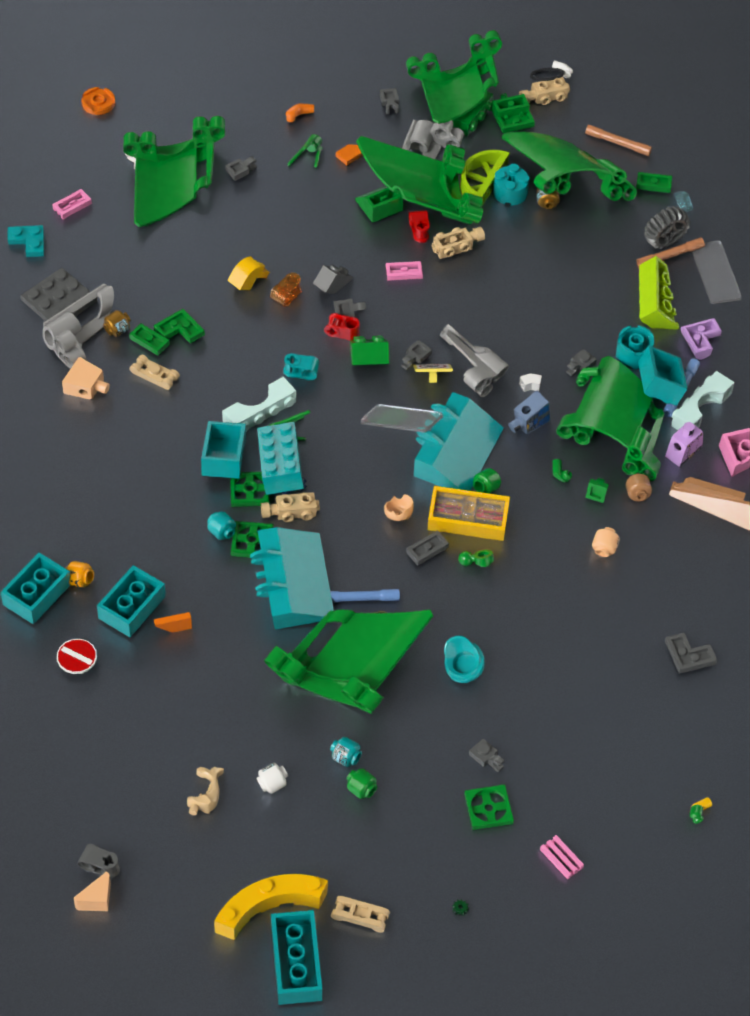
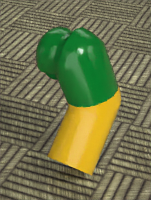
(697, 810)

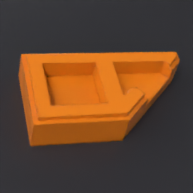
(349, 154)
(175, 622)

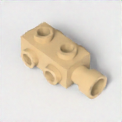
(547, 91)
(456, 241)
(292, 507)

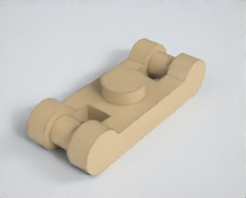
(154, 372)
(360, 913)

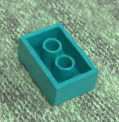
(35, 588)
(131, 601)

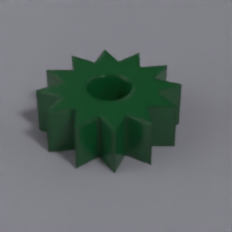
(463, 904)

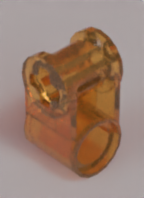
(286, 289)

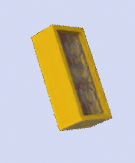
(468, 513)

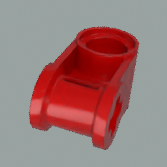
(420, 225)
(344, 327)

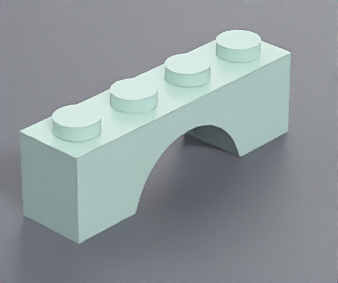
(714, 390)
(280, 396)

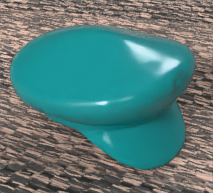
(463, 659)

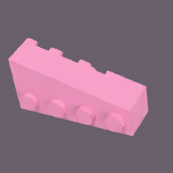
(736, 450)

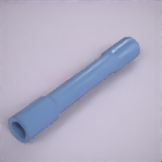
(689, 372)
(383, 595)

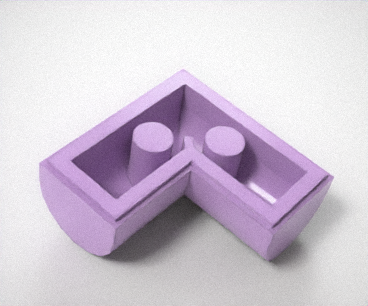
(698, 335)

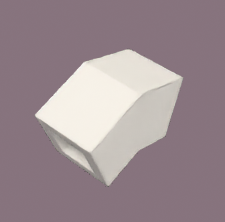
(530, 382)

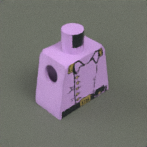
(687, 438)

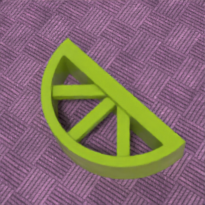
(485, 158)

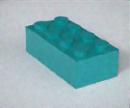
(280, 458)
(296, 957)

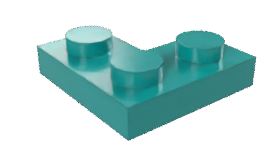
(31, 236)

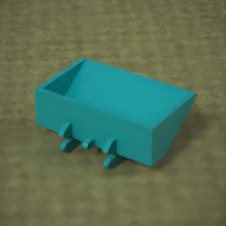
(456, 444)
(293, 575)

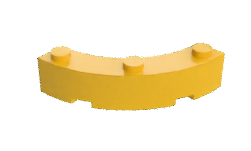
(269, 894)

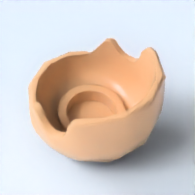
(399, 509)

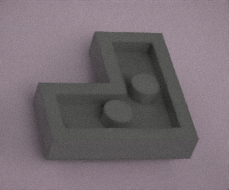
(689, 658)

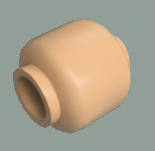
(605, 542)

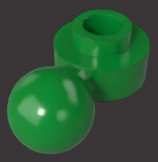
(482, 558)

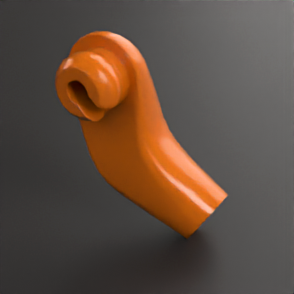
(297, 110)

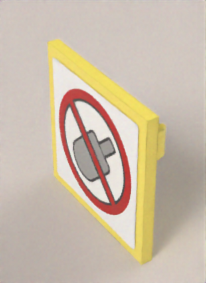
(432, 369)

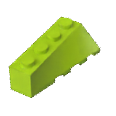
(656, 295)

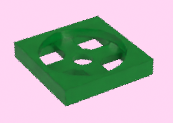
(249, 501)
(240, 526)
(491, 821)

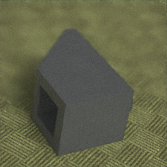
(332, 278)

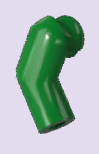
(586, 373)
(563, 476)

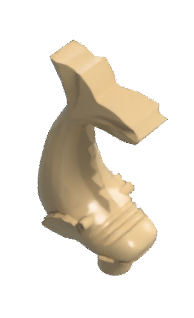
(208, 801)

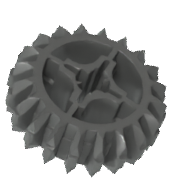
(667, 227)

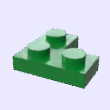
(180, 323)

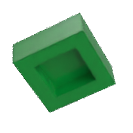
(597, 490)

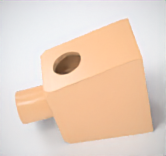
(84, 380)

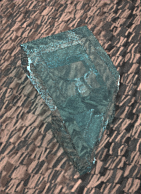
(683, 200)

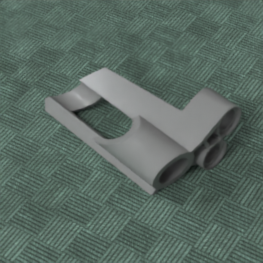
(431, 136)

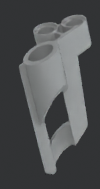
(66, 334)
(487, 365)

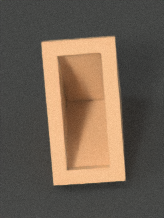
(95, 896)

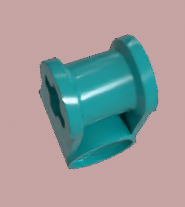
(303, 367)

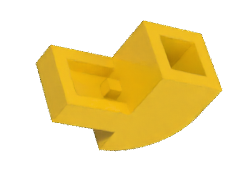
(246, 272)

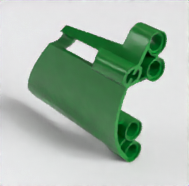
(459, 89)
(562, 158)
(168, 173)
(424, 178)
(617, 408)
(354, 658)

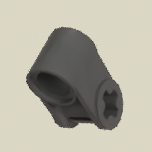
(99, 861)

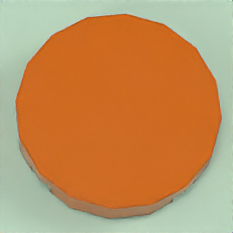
(98, 101)

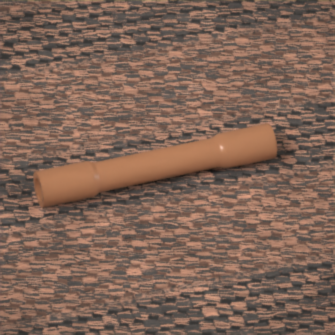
(601, 134)
(687, 247)

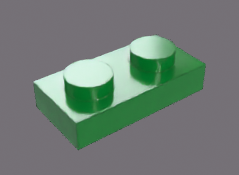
(654, 182)
(149, 339)

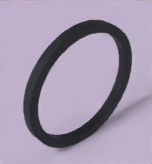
(546, 69)

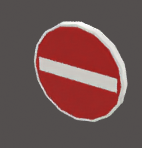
(76, 656)

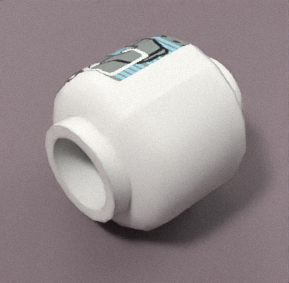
(272, 778)

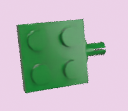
(512, 113)

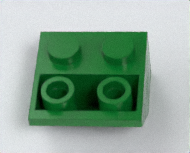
(380, 203)
(369, 351)

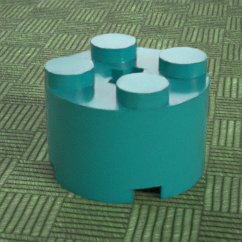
(511, 184)
(632, 345)

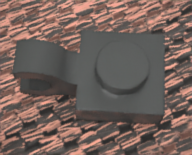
(239, 168)
(347, 307)
(416, 352)
(579, 361)
(486, 754)

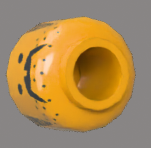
(80, 574)

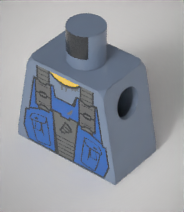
(531, 414)

